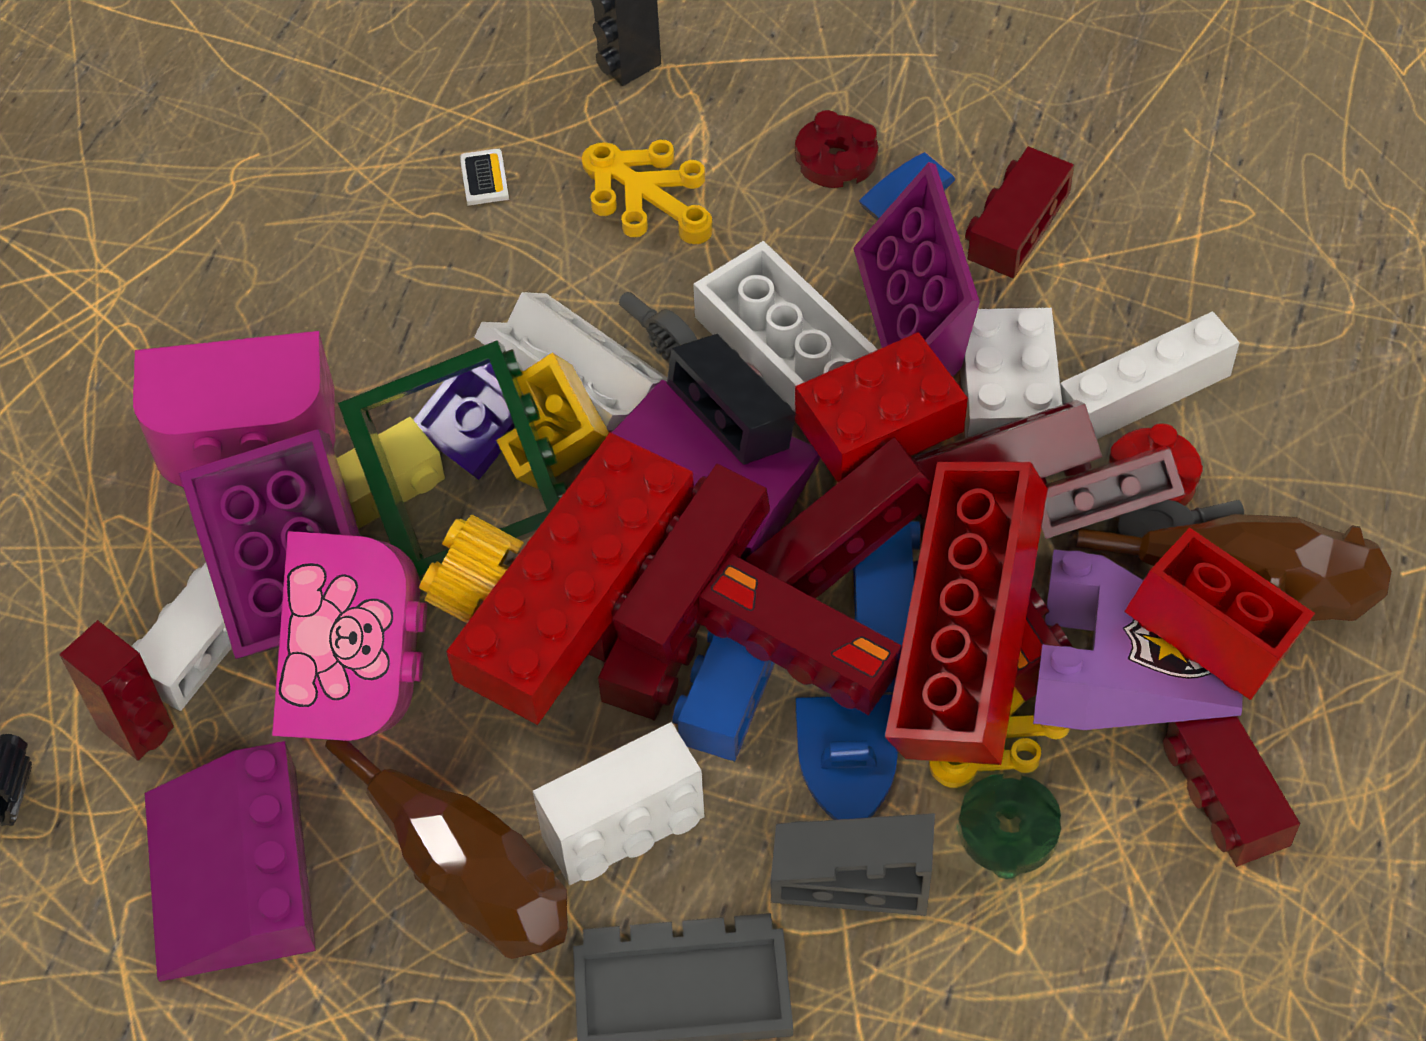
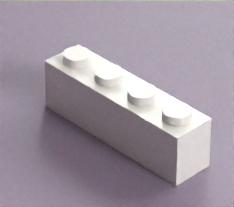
(1154, 374)
(185, 641)

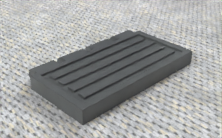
(684, 986)

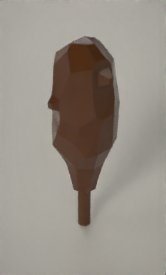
(1320, 568)
(467, 859)

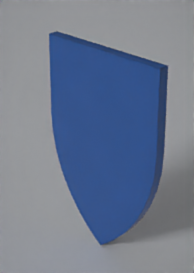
(845, 755)

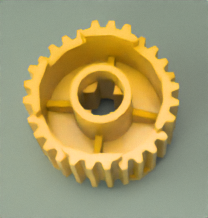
(469, 568)

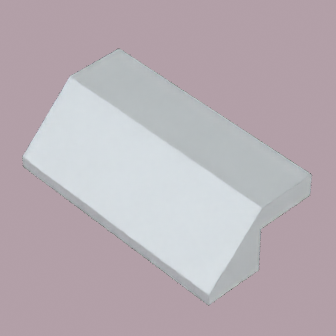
(607, 370)

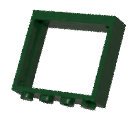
(378, 471)

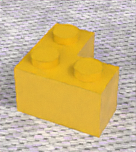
(565, 418)

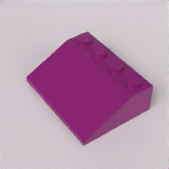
(919, 272)
(676, 433)
(243, 524)
(228, 864)

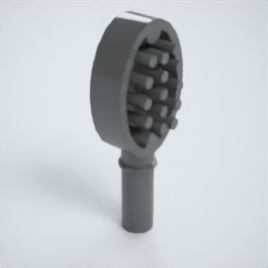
(664, 327)
(1172, 514)

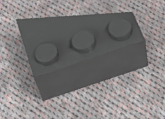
(855, 863)

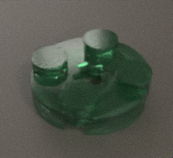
(1003, 851)

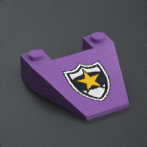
(1130, 672)

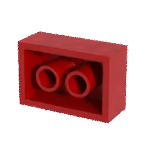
(877, 397)
(1219, 613)

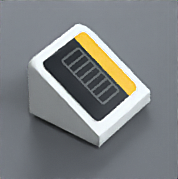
(484, 176)

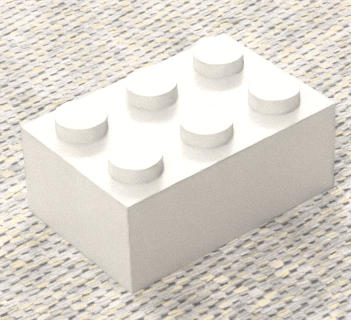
(1009, 367)
(620, 804)

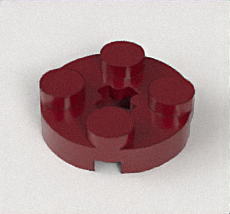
(842, 132)

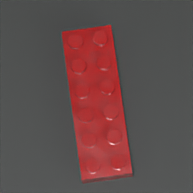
(568, 578)
(967, 613)

